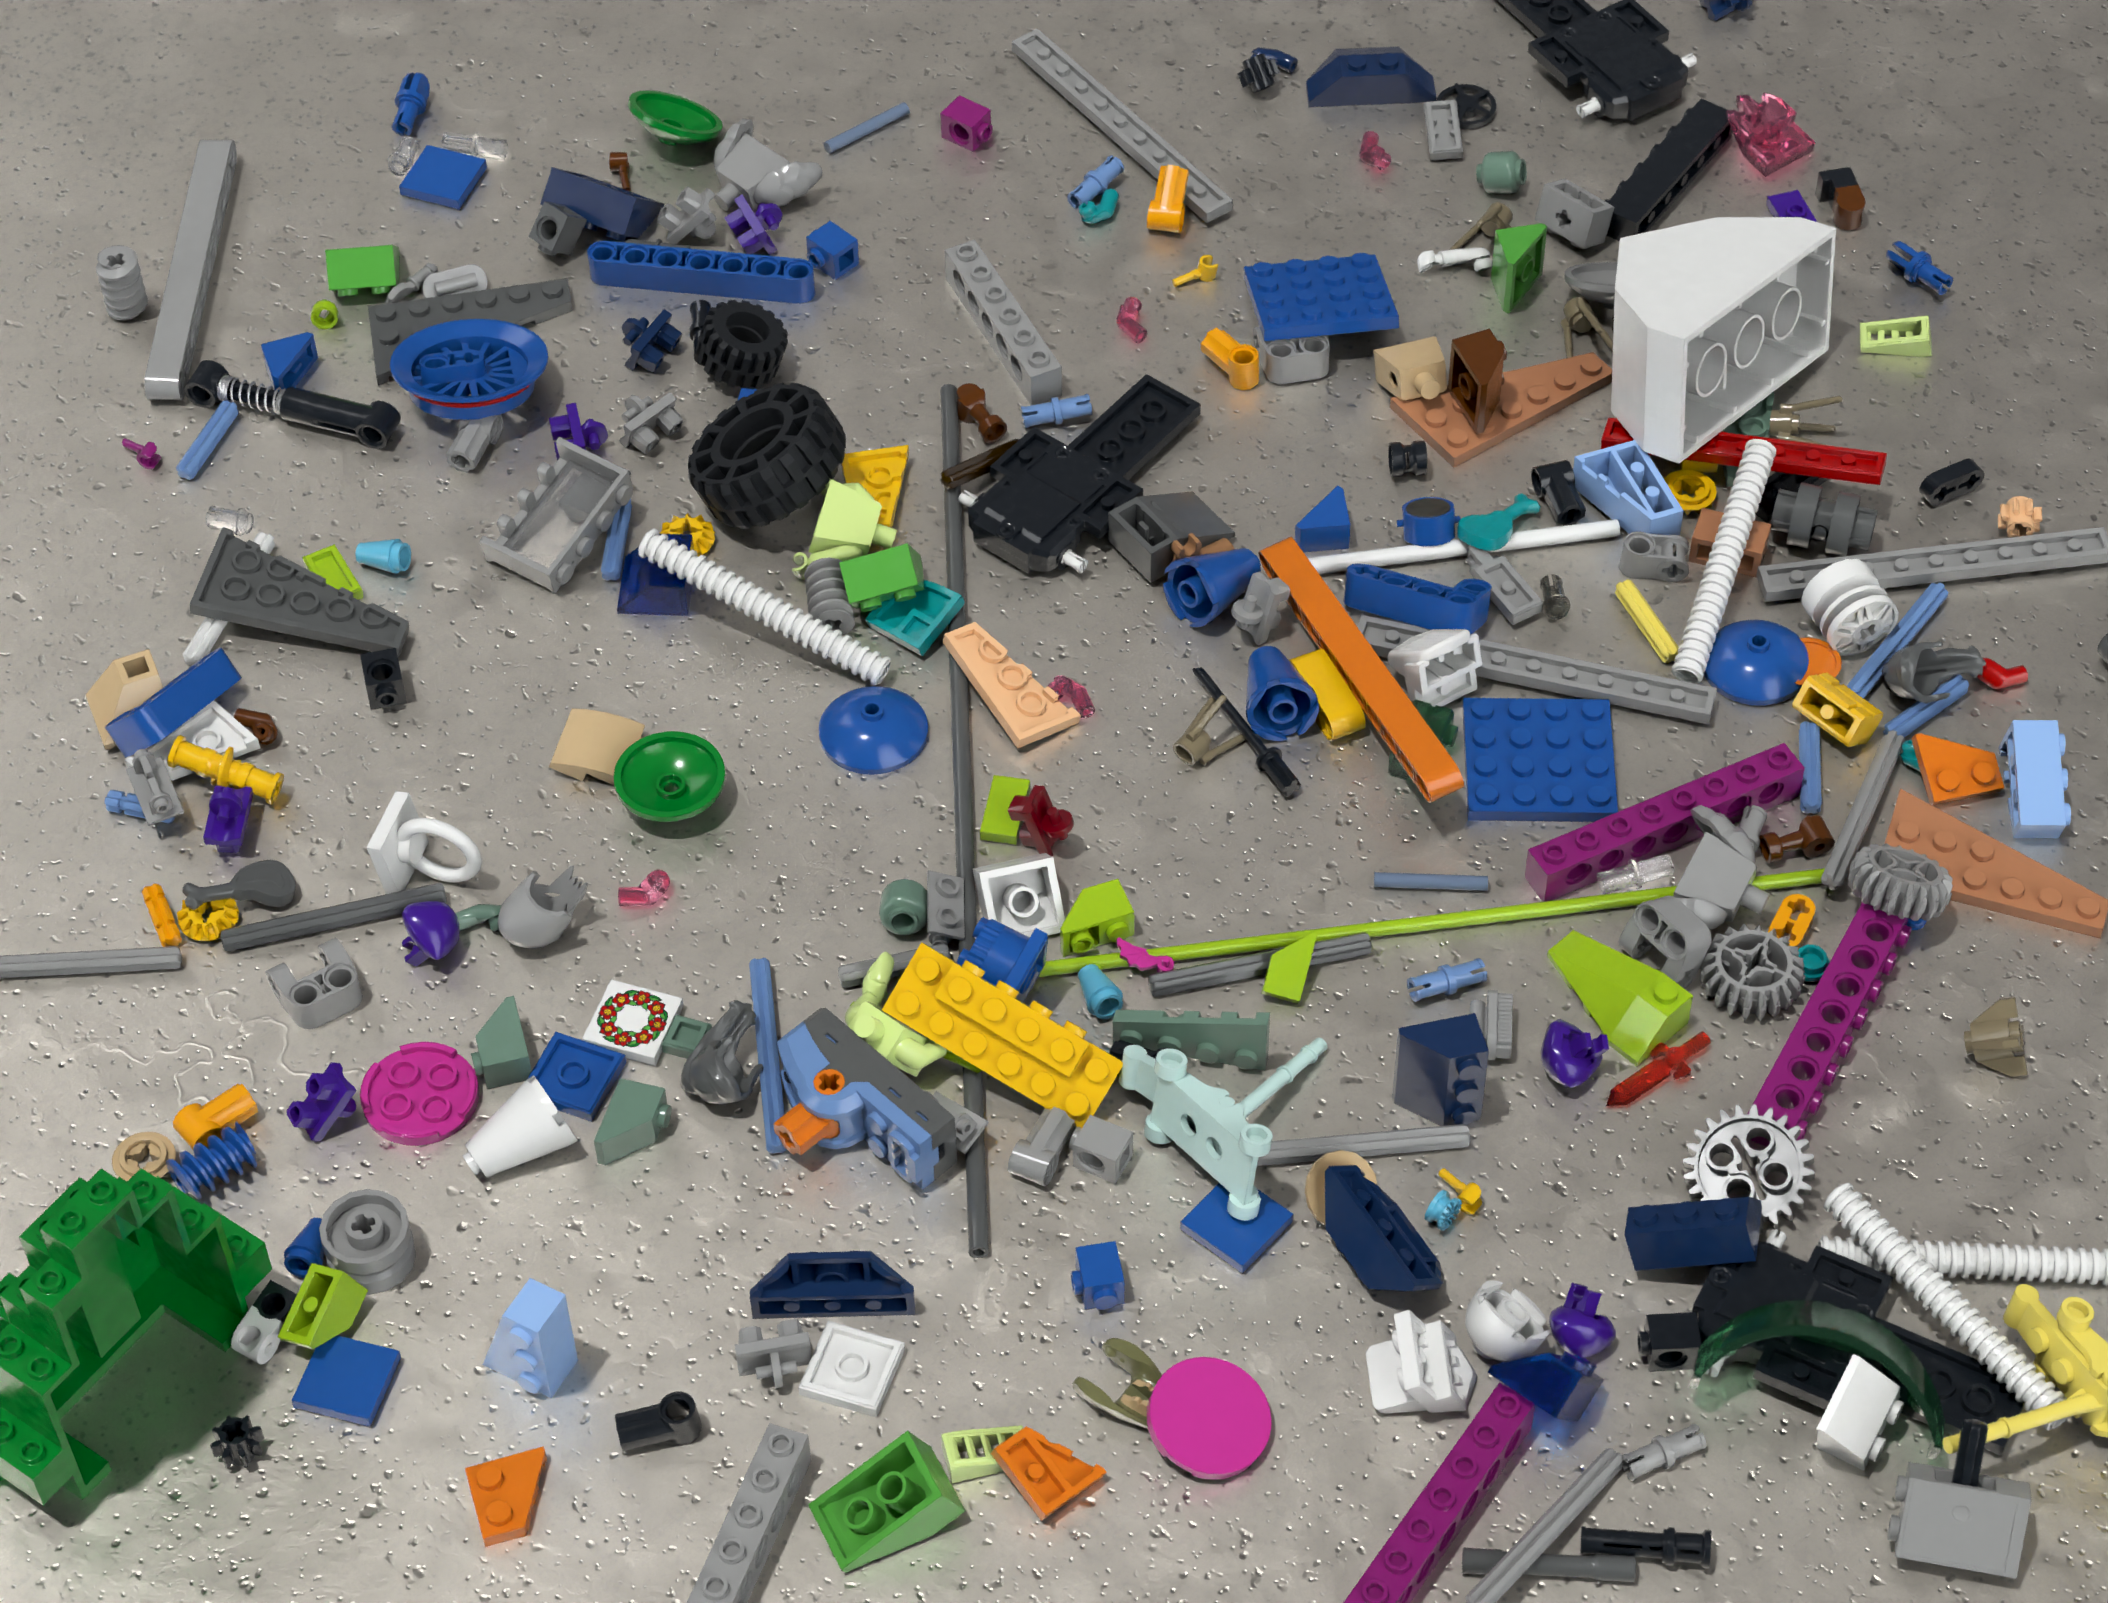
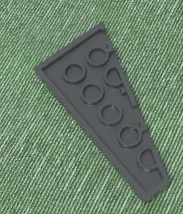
(513, 304)
(281, 596)

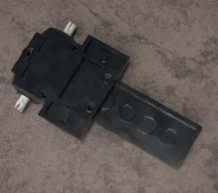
(1609, 51)
(1060, 490)
(1814, 1369)

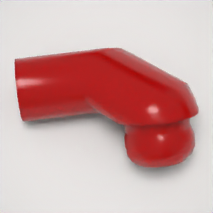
(1998, 677)

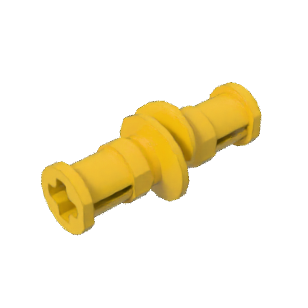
(224, 769)

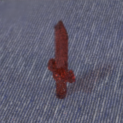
(1658, 1070)

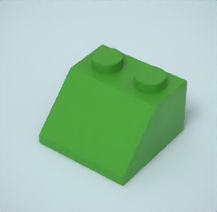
(363, 268)
(883, 577)

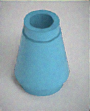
(385, 555)
(1100, 992)

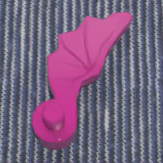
(1140, 958)

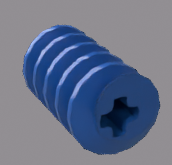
(212, 1161)

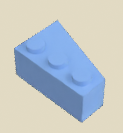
(1629, 489)
(2036, 778)
(534, 1340)

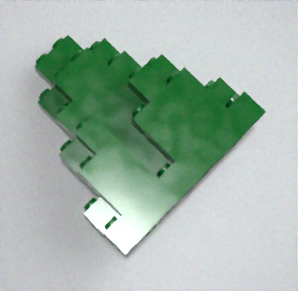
(95, 1282)

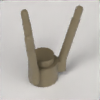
(1495, 218)
(1581, 318)
(1786, 423)
(1195, 742)

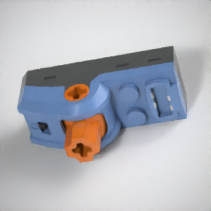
(852, 1094)

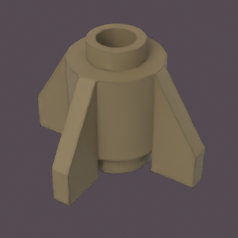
(1997, 1039)

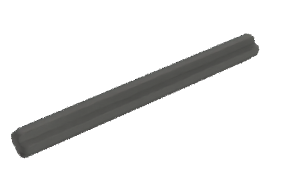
(328, 917)
(1252, 965)

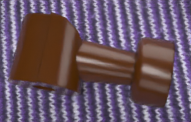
(972, 409)
(1811, 837)

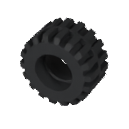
(741, 344)

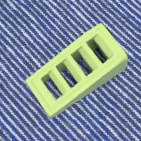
(1914, 338)
(969, 1440)

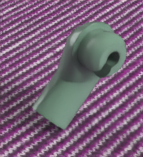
(479, 914)

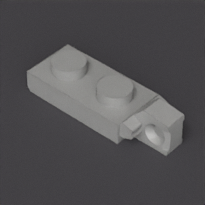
(1509, 589)

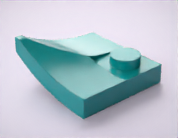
(918, 620)

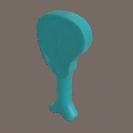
(1494, 529)

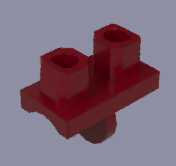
(1042, 821)

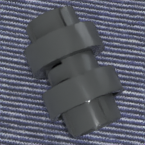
(1810, 517)

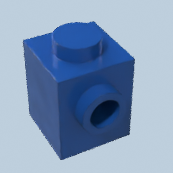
(832, 250)
(1098, 1276)

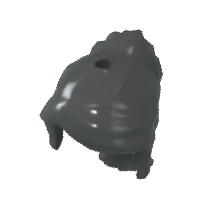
(1918, 669)
(713, 1067)

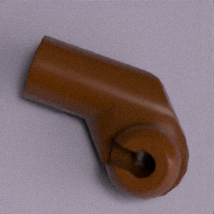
(260, 723)

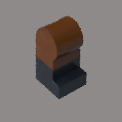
(1843, 195)

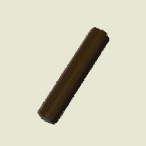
(973, 467)

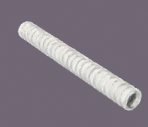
(1724, 561)
(764, 607)
(1993, 1261)
(1942, 1300)

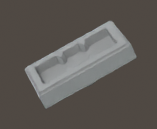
(1443, 130)

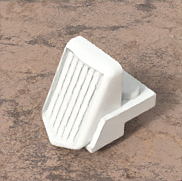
(1438, 665)
(1419, 1369)

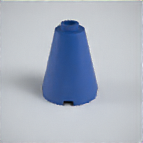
(1208, 583)
(1278, 696)

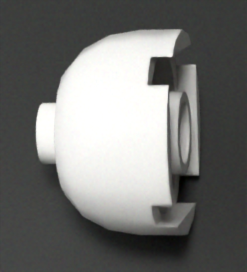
(1504, 1323)

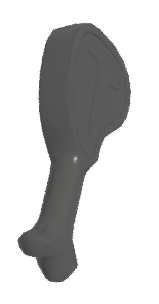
(261, 881)

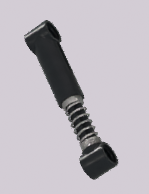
(369, 423)

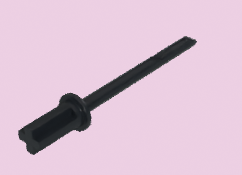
(1269, 759)

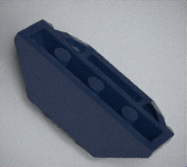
(1369, 78)
(1376, 1234)
(831, 1287)

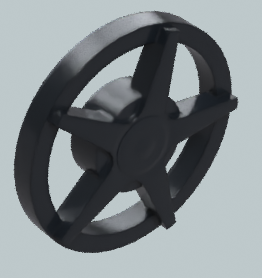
(1469, 106)

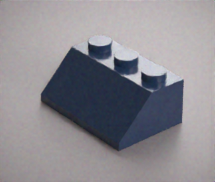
(602, 203)
(1442, 1070)
(1693, 1233)

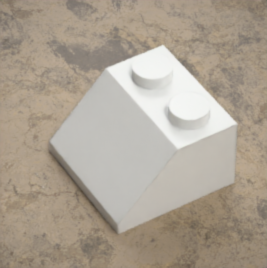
(1021, 894)
(1859, 1414)

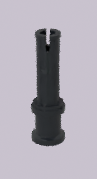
(1668, 1546)

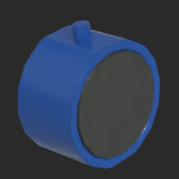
(1428, 521)

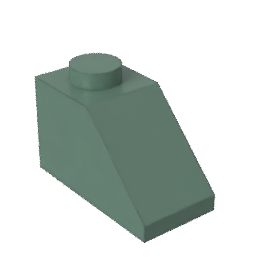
(502, 1048)
(631, 1120)

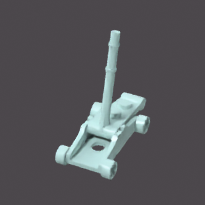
(1208, 1120)

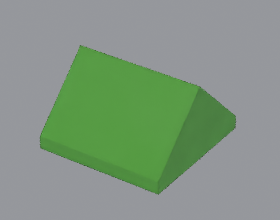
(1517, 262)

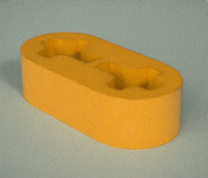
(1798, 929)

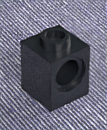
(383, 678)
(1670, 1341)

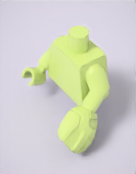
(845, 526)
(887, 1035)

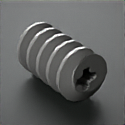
(121, 282)
(828, 595)

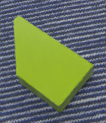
(1289, 970)

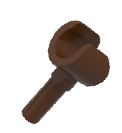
(619, 163)

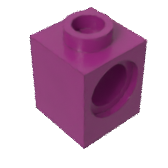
(966, 123)

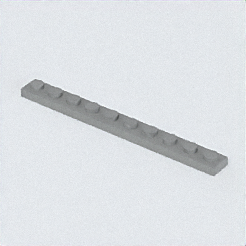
(1118, 121)
(1949, 561)
(1565, 674)

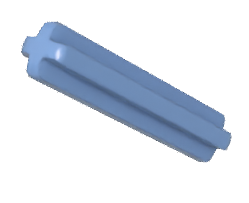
(207, 440)
(616, 544)
(1922, 712)
(1811, 759)

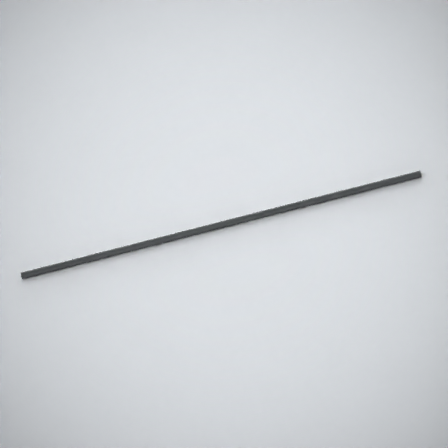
(963, 809)

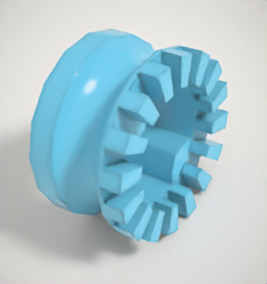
(1442, 1210)

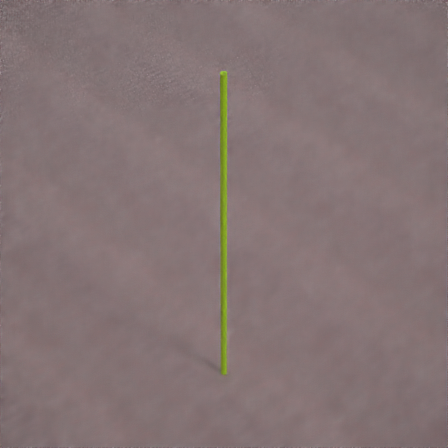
(1416, 924)

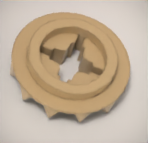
(136, 1147)

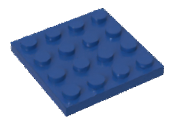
(1320, 297)
(1539, 759)

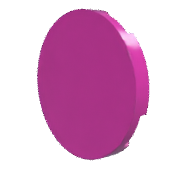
(419, 1094)
(1209, 1417)

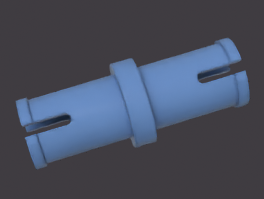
(1096, 182)
(1056, 410)
(1446, 979)

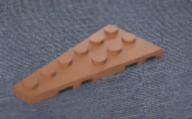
(1524, 400)
(1992, 873)

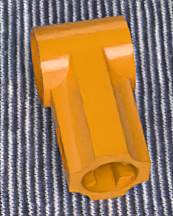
(1167, 208)
(1236, 359)
(199, 1122)

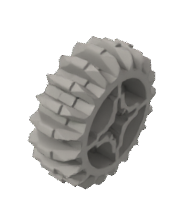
(1900, 882)
(1752, 972)

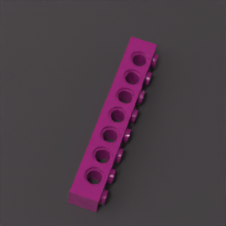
(1661, 822)
(1831, 1017)
(1447, 1500)

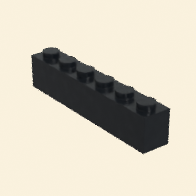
(1668, 169)

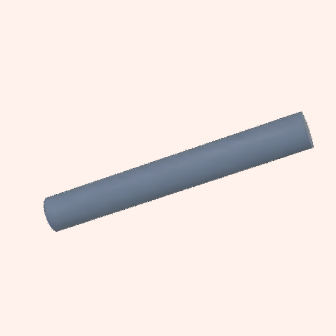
(866, 127)
(1431, 881)

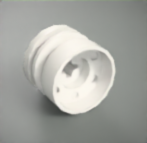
(1849, 607)

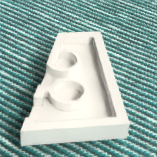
(208, 728)

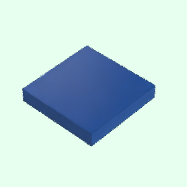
(443, 177)
(577, 1074)
(1234, 1239)
(346, 1380)

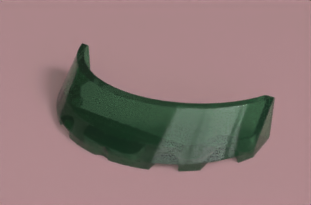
(1837, 1329)

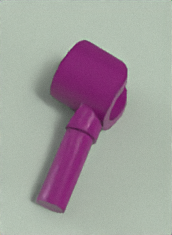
(146, 454)

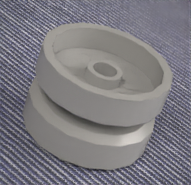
(369, 1239)

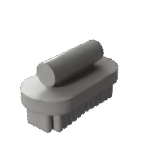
(455, 281)
(1495, 1022)

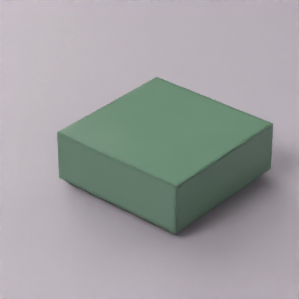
(684, 1036)

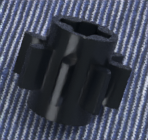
(1258, 73)
(237, 1441)

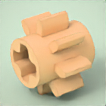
(2019, 517)

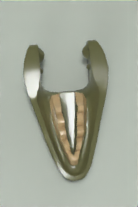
(1133, 1402)

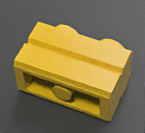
(1837, 709)

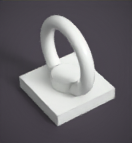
(402, 839)

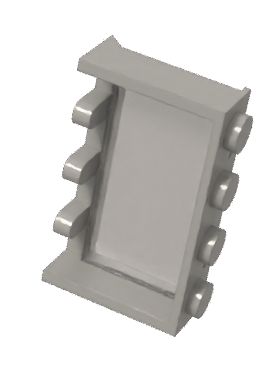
(560, 517)

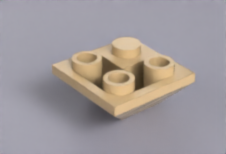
(121, 688)

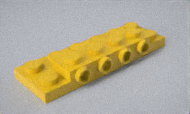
(1003, 1034)

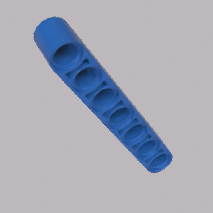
(701, 272)

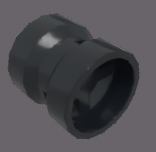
(1414, 458)

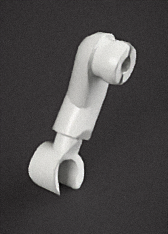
(1445, 258)

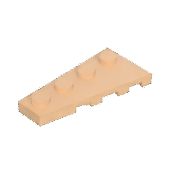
(1008, 689)

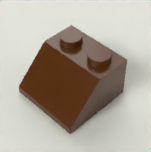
(1477, 376)

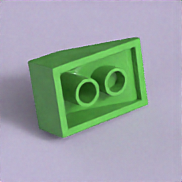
(886, 1503)

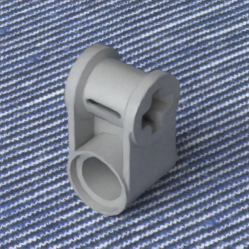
(1652, 555)

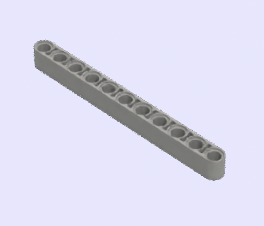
(190, 270)

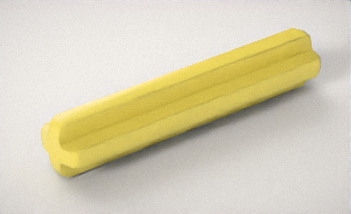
(1647, 621)

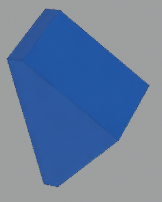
(289, 359)
(1325, 525)

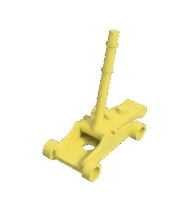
(2067, 1355)

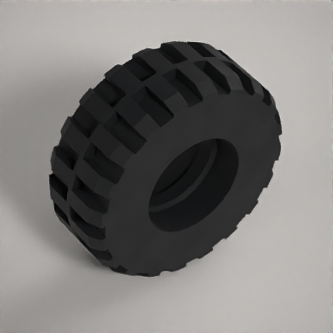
(767, 455)

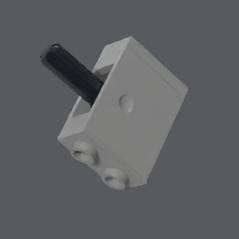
(1961, 1515)

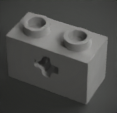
(1574, 213)

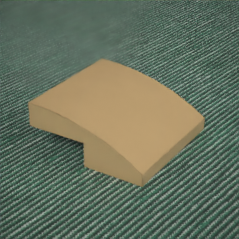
(593, 744)

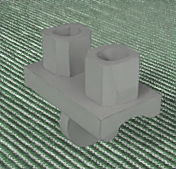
(692, 219)
(644, 416)
(1258, 609)
(773, 1355)

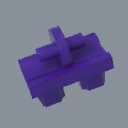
(765, 218)
(589, 435)
(228, 818)
(327, 1100)

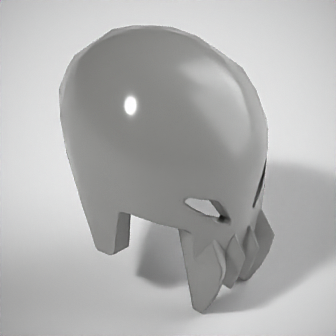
(537, 919)

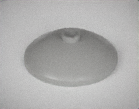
(1594, 281)

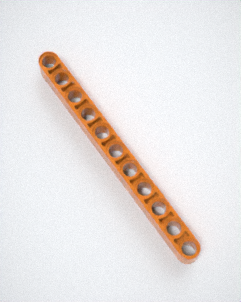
(1363, 672)

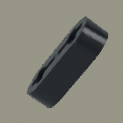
(1951, 482)

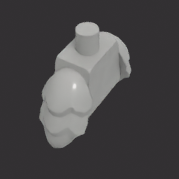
(757, 171)
(1720, 872)

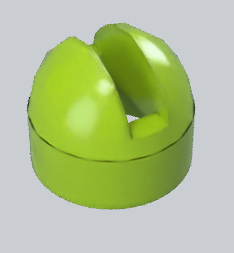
(331, 315)

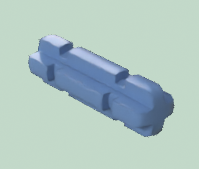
(117, 801)

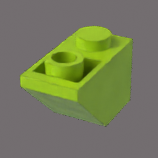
(1097, 918)

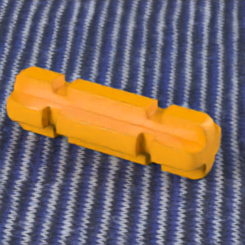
(161, 915)

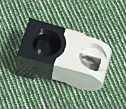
(259, 1329)

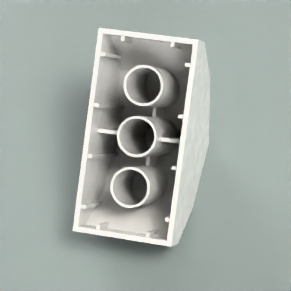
(1715, 323)

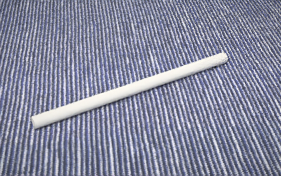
(1458, 548)

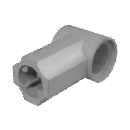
(473, 441)
(1039, 1154)

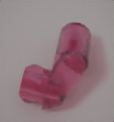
(1373, 154)
(1128, 319)
(1076, 692)
(647, 893)

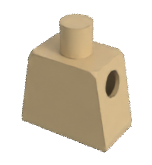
(1412, 369)

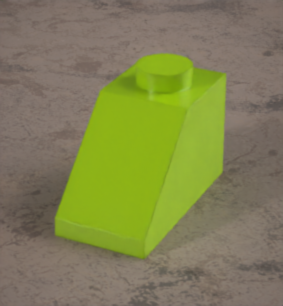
(322, 1307)

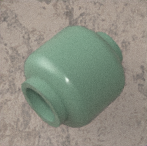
(1502, 172)
(903, 907)

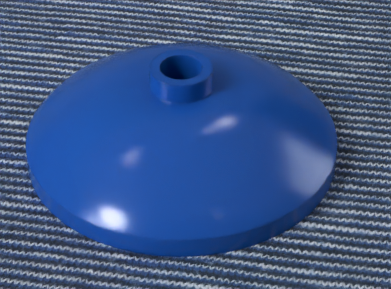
(1756, 662)
(873, 730)

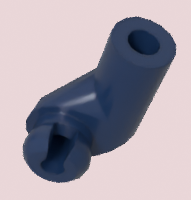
(1283, 60)

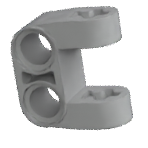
(1293, 359)
(1673, 932)
(321, 994)

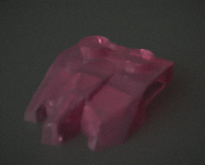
(1768, 133)

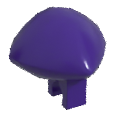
(431, 931)
(1571, 1054)
(1578, 1327)

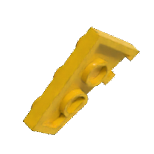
(880, 474)

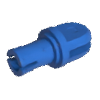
(410, 101)
(1919, 267)

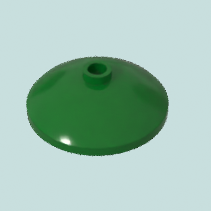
(674, 118)
(669, 776)

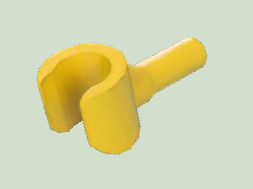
(1204, 272)
(1468, 1194)

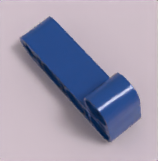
(1416, 599)
(173, 703)

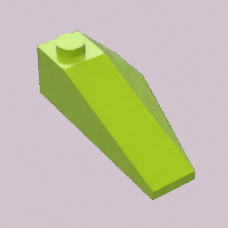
(1623, 995)

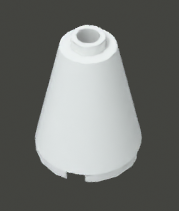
(518, 1132)

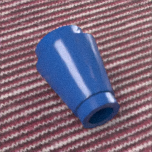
(305, 1250)

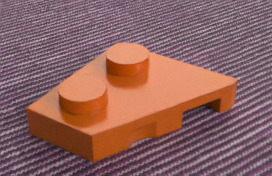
(1955, 770)
(1044, 1471)
(505, 1493)

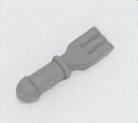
(412, 284)

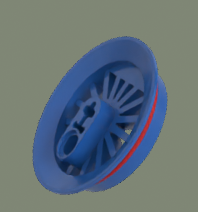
(469, 358)

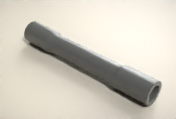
(1597, 1567)

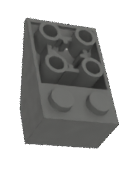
(1150, 524)

